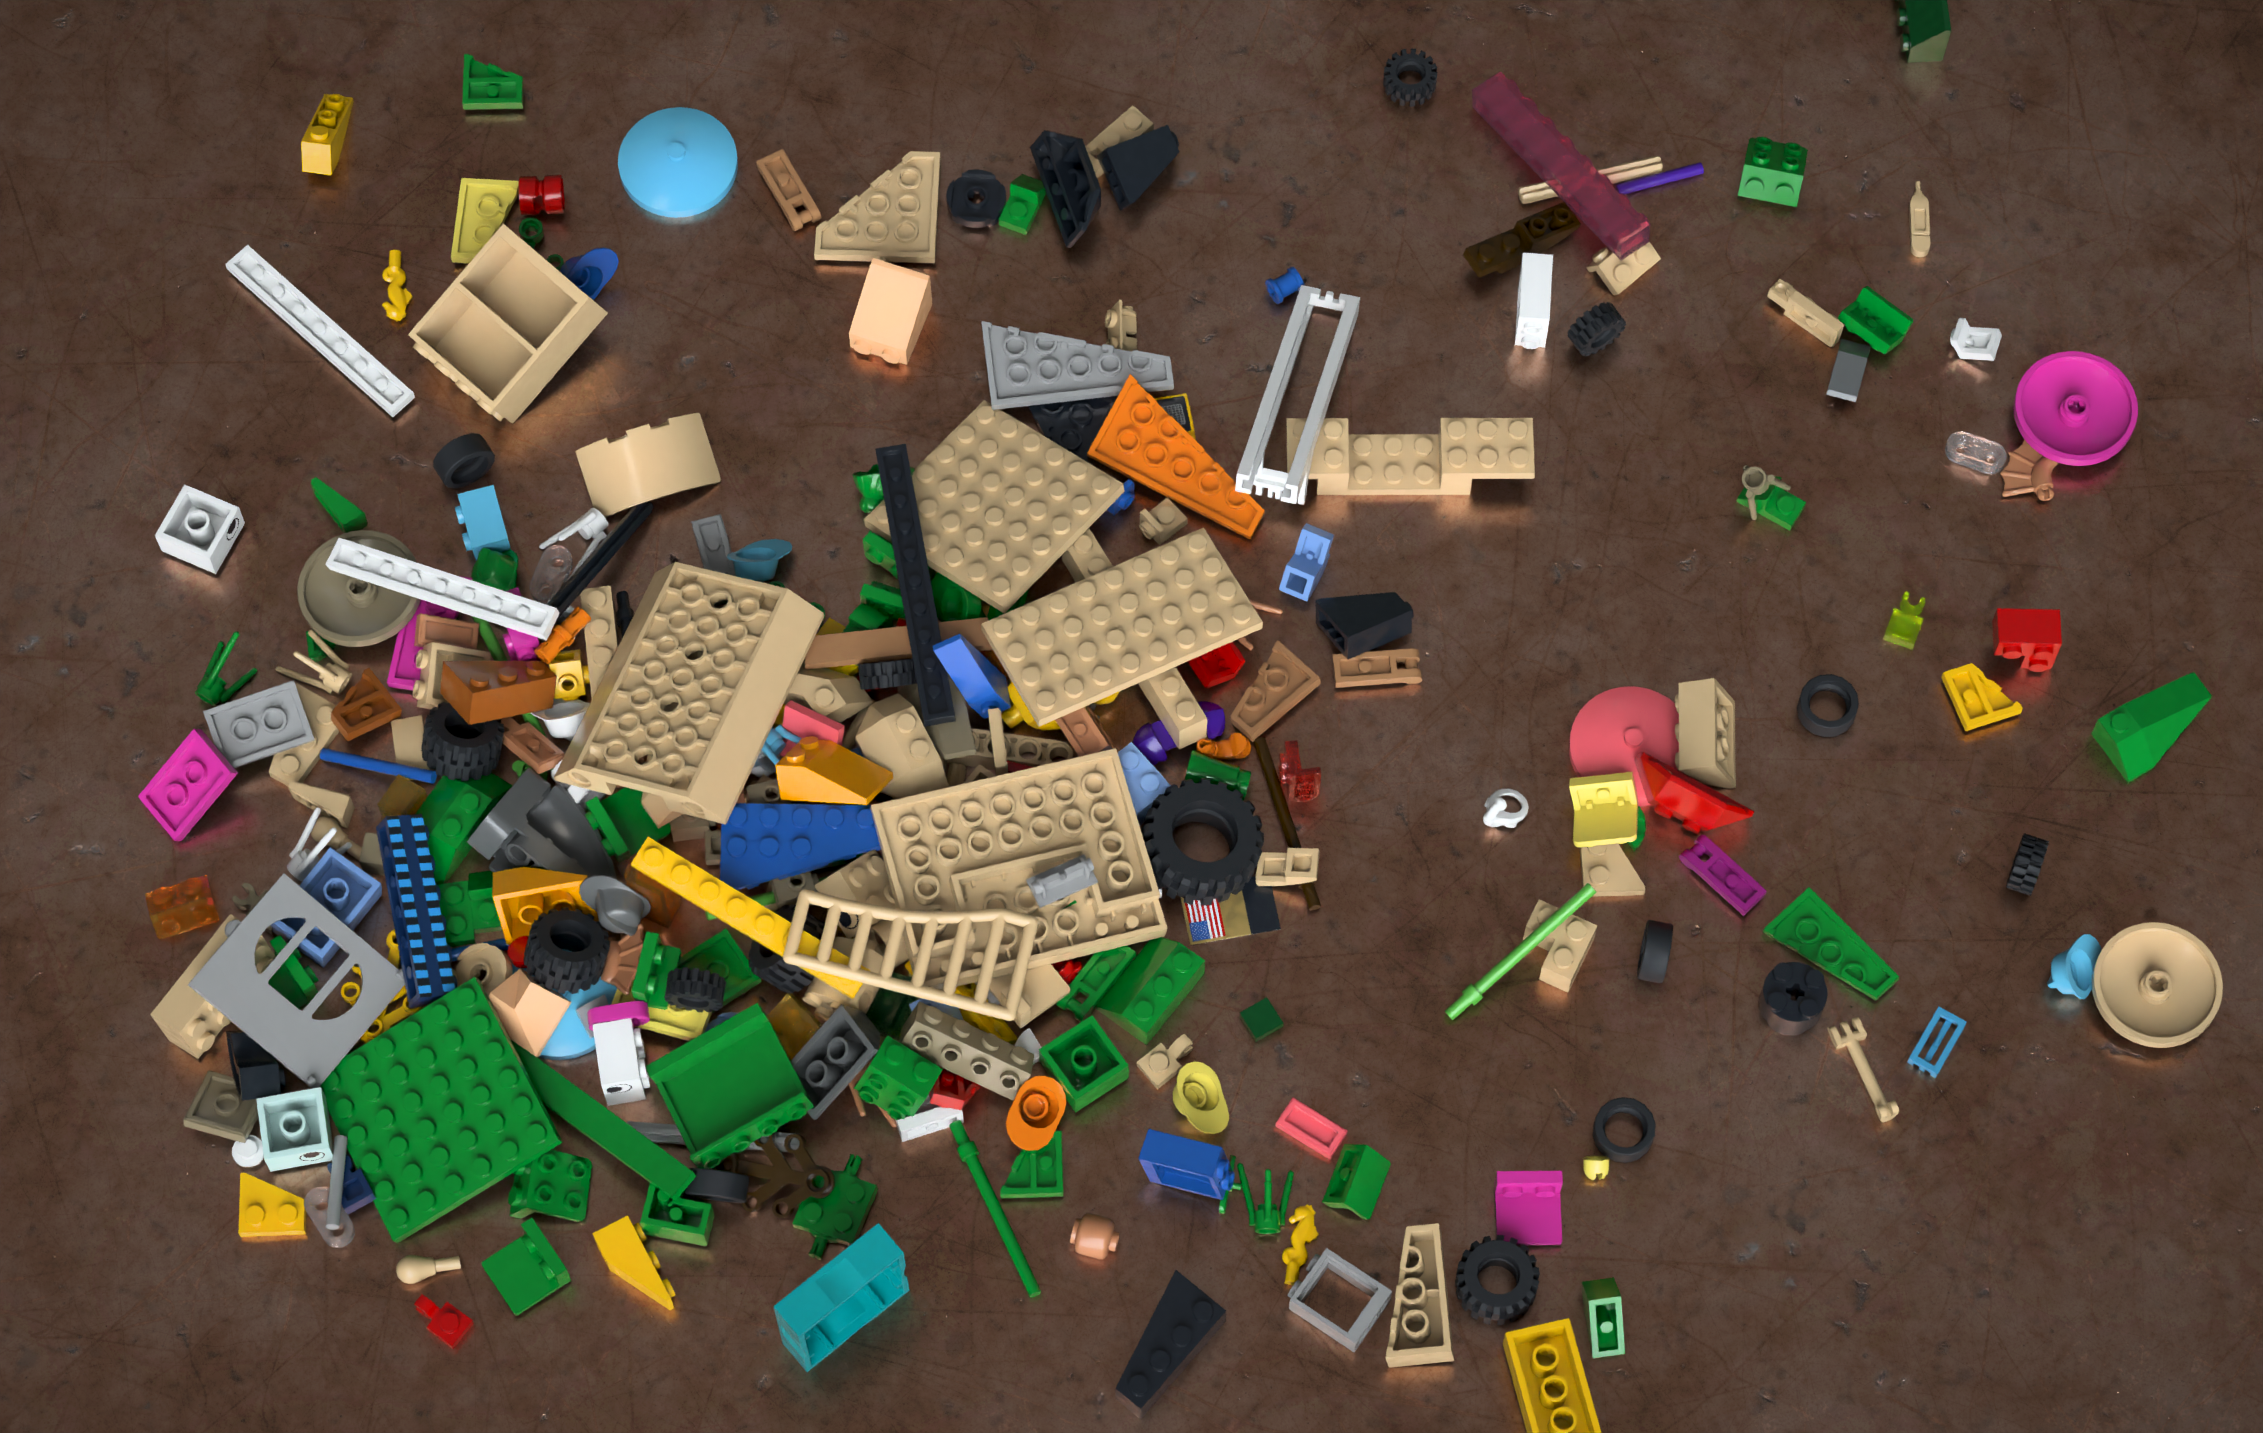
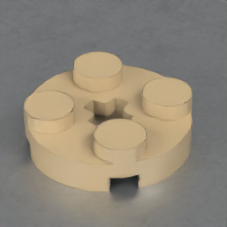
(483, 957)

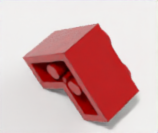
(2029, 635)

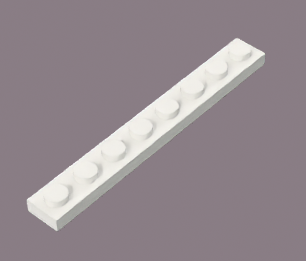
(320, 331)
(442, 588)

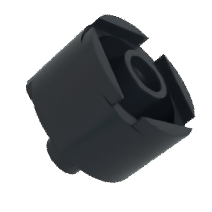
(1798, 981)

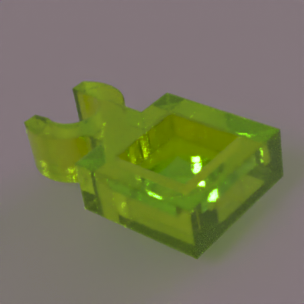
(1904, 624)

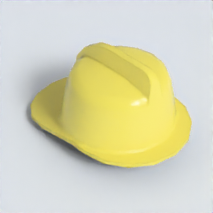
(1201, 1098)

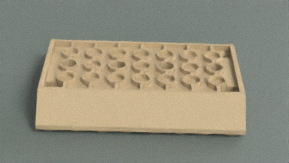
(723, 697)

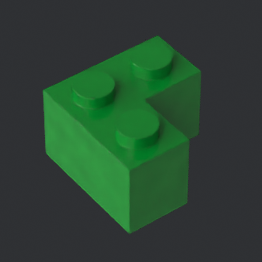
(678, 1219)

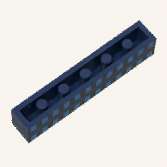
(416, 908)

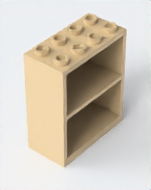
(506, 325)

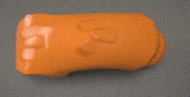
(1234, 747)

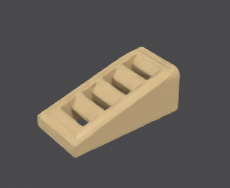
(332, 803)

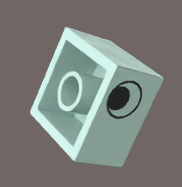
(295, 1129)

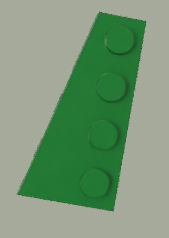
(1826, 940)

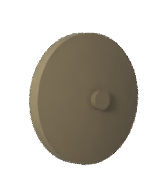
(348, 608)

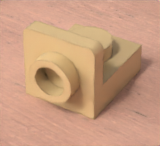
(1162, 521)

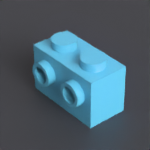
(483, 521)

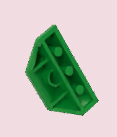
(453, 815)

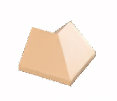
(528, 1010)

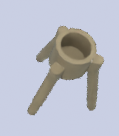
(1756, 483)

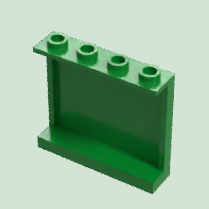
(730, 1087)

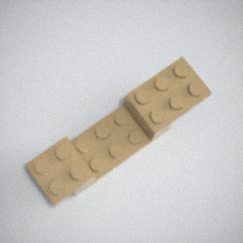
(1417, 462)

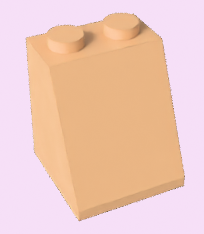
(890, 312)

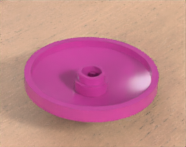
(2075, 408)

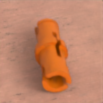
(562, 635)

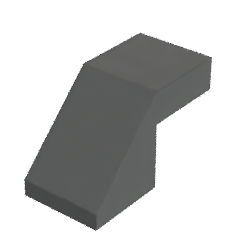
(1848, 370)

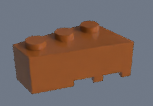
(497, 688)

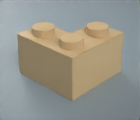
(1566, 945)

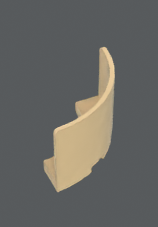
(648, 464)

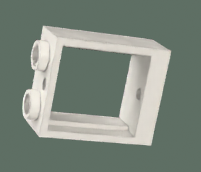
(1533, 300)

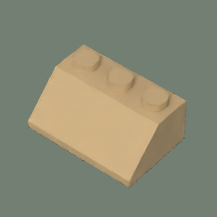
(1706, 733)

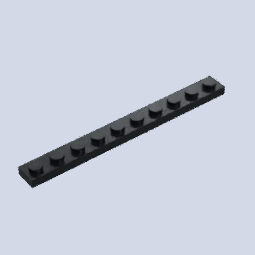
(915, 584)

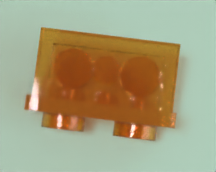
(182, 907)

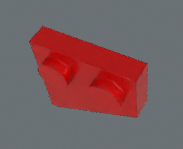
(952, 1090)

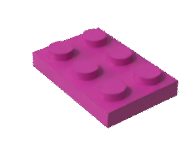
(187, 784)

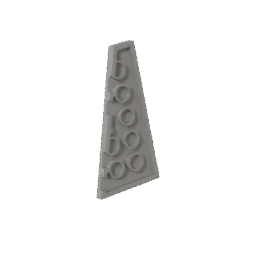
(1055, 368)

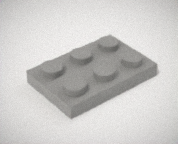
(259, 725)

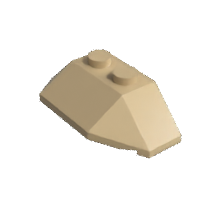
(899, 742)

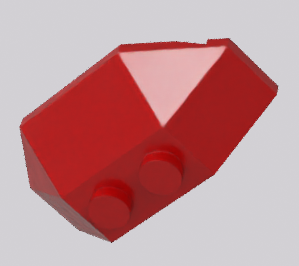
(1686, 798)

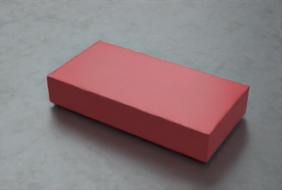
(1311, 1128)

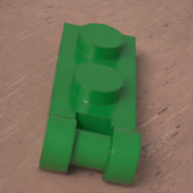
(1096, 980)

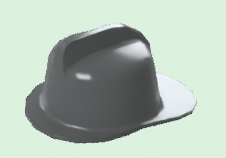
(616, 903)

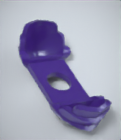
(1155, 740)

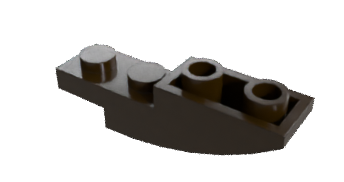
(1529, 235)

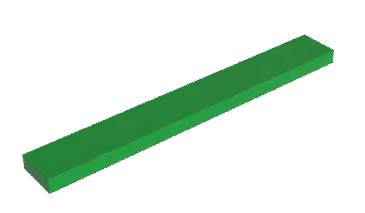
(606, 1128)

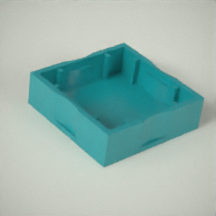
(842, 1297)

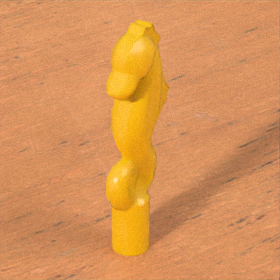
(399, 297)
(1303, 1232)

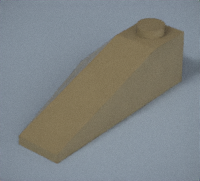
(950, 738)

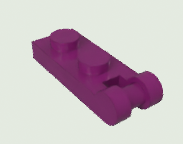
(1723, 874)

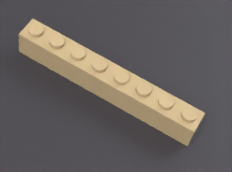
(1165, 691)

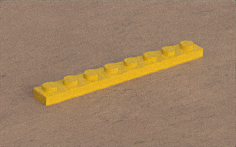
(733, 908)

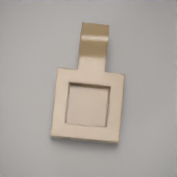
(1162, 1063)

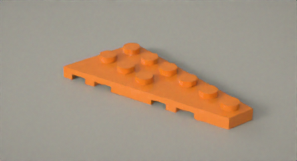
(1159, 453)

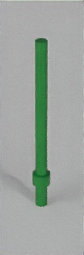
(969, 1153)

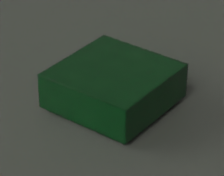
(1261, 1019)

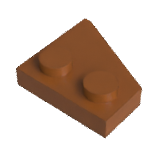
(365, 707)

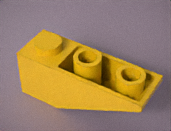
(326, 134)
(627, 1258)

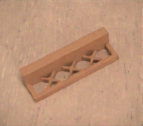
(1085, 732)

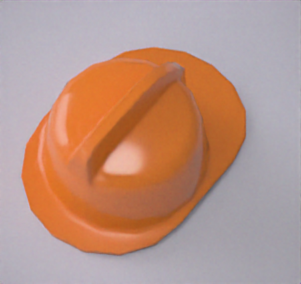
(1035, 1113)

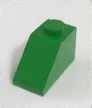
(1603, 1317)

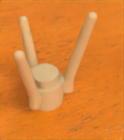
(334, 676)

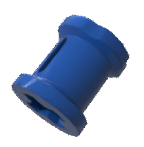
(1284, 285)

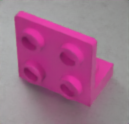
(1529, 1206)

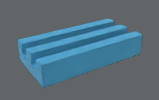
(1924, 1064)

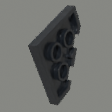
(1073, 422)

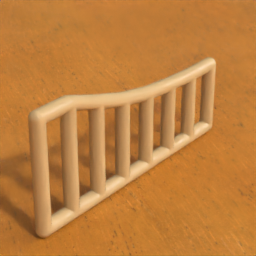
(931, 919)

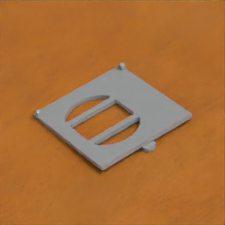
(290, 1035)

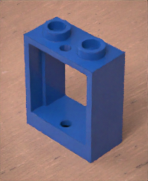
(1186, 1164)

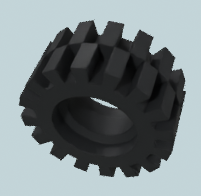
(1410, 62)
(1596, 329)
(887, 674)
(2027, 864)
(695, 989)

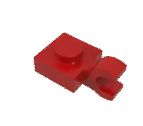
(446, 1323)

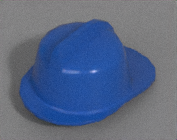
(591, 270)

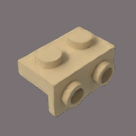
(1619, 273)

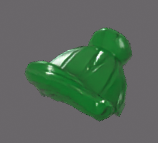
(870, 488)

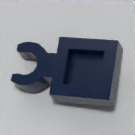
(356, 1189)

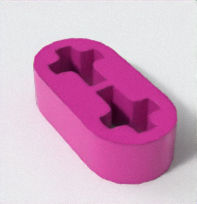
(636, 1010)

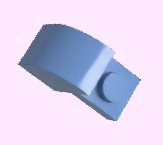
(1307, 563)

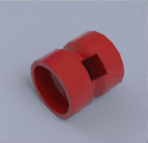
(541, 195)

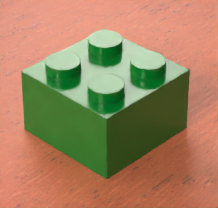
(1084, 1063)

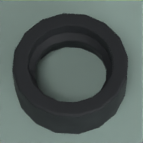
(463, 460)
(1834, 684)
(1655, 951)
(1635, 1108)
(718, 1185)

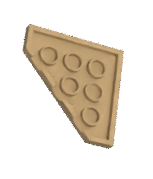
(890, 219)

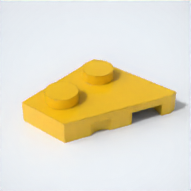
(1977, 698)
(269, 1209)

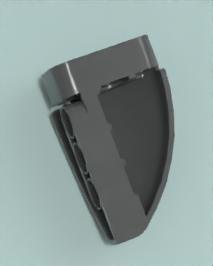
(540, 831)

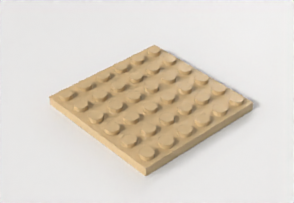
(1001, 505)

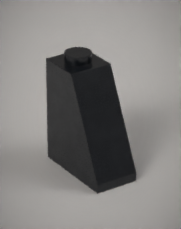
(1137, 163)
(1363, 621)

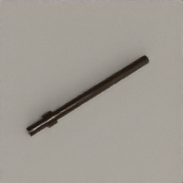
(1283, 814)

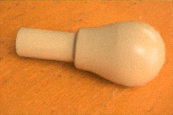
(340, 838)
(416, 1268)

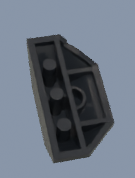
(1068, 182)

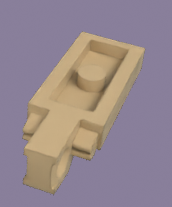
(1806, 313)

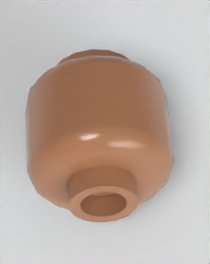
(1094, 1236)

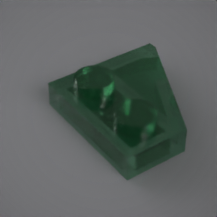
(891, 1010)

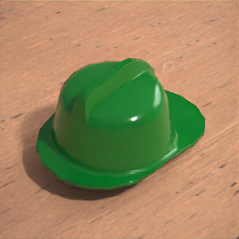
(496, 569)
(954, 601)

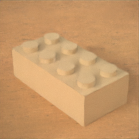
(186, 1015)

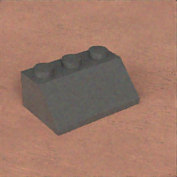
(835, 1056)

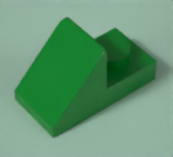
(1023, 204)
(1776, 505)
(482, 903)

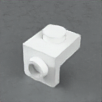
(1975, 341)

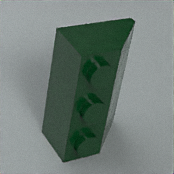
(1924, 29)

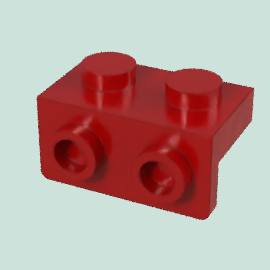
(1218, 665)

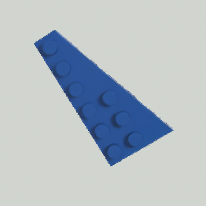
(791, 839)

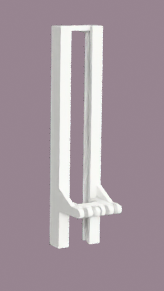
(1251, 466)

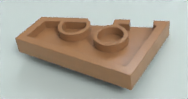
(1277, 689)

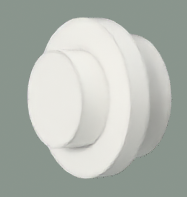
(248, 1153)

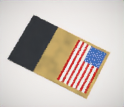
(1241, 915)

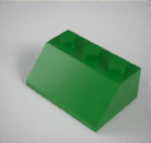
(1152, 988)

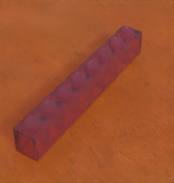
(1561, 165)

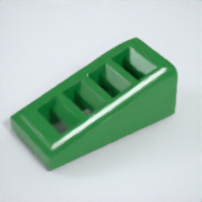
(342, 511)

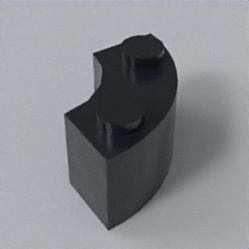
(253, 1068)

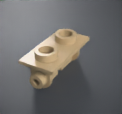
(1119, 323)

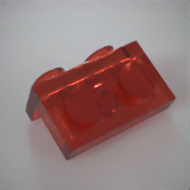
(1300, 783)

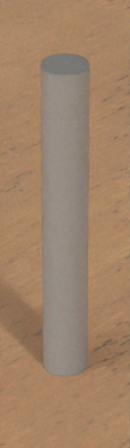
(336, 1182)

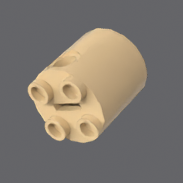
(828, 999)

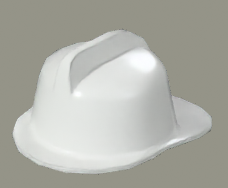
(563, 718)

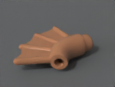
(2028, 473)
(623, 960)

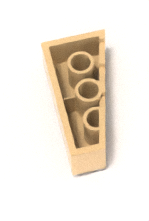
(1421, 1309)

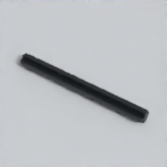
(600, 557)

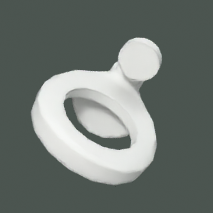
(1495, 805)

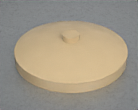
(2157, 985)

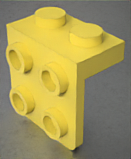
(1604, 809)

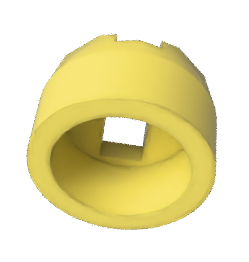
(1595, 1165)

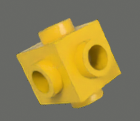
(570, 674)

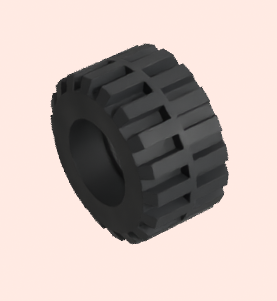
(460, 748)
(772, 967)
(562, 968)
(1505, 1255)

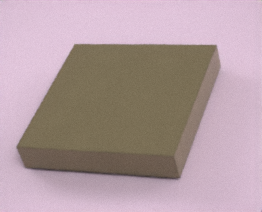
(220, 1110)

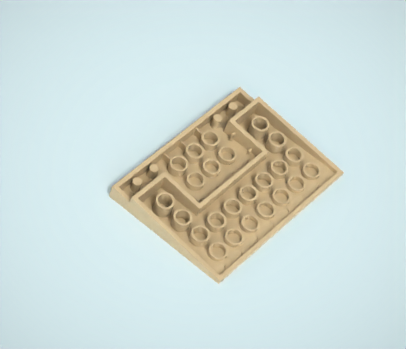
(987, 836)

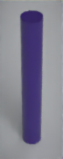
(1660, 178)

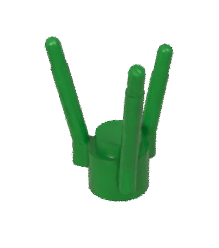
(211, 686)
(1267, 1217)

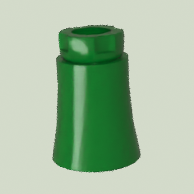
(1209, 768)

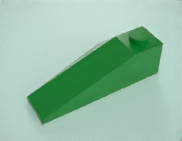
(2148, 726)

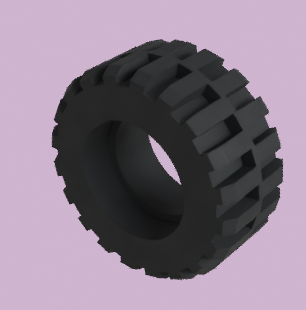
(1215, 807)

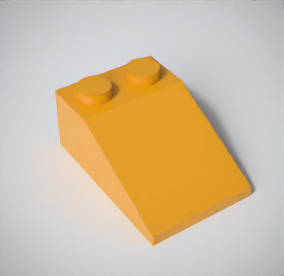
(829, 774)
(528, 892)

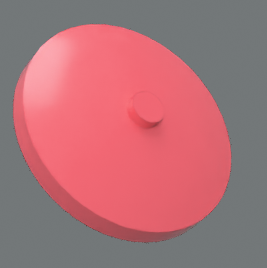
(1619, 727)

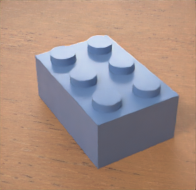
(342, 891)

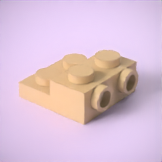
(431, 664)

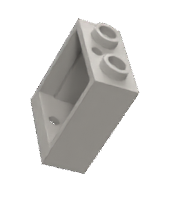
(1317, 1266)

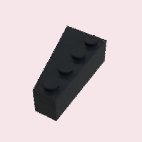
(1171, 1340)

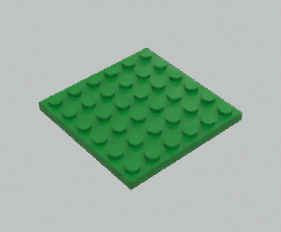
(438, 1109)

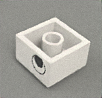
(200, 529)
(619, 1061)

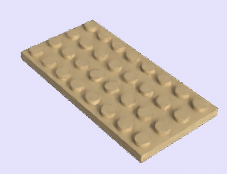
(1121, 626)

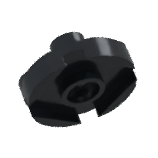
(972, 214)

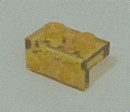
(793, 1024)

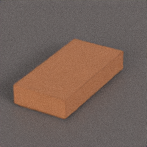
(445, 631)

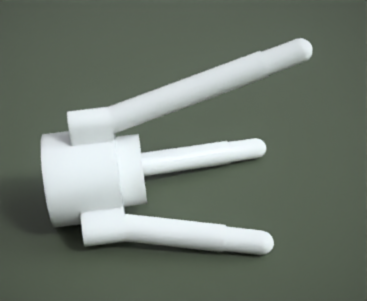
(588, 526)
(305, 860)

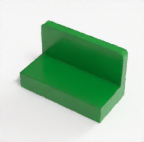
(1357, 1180)

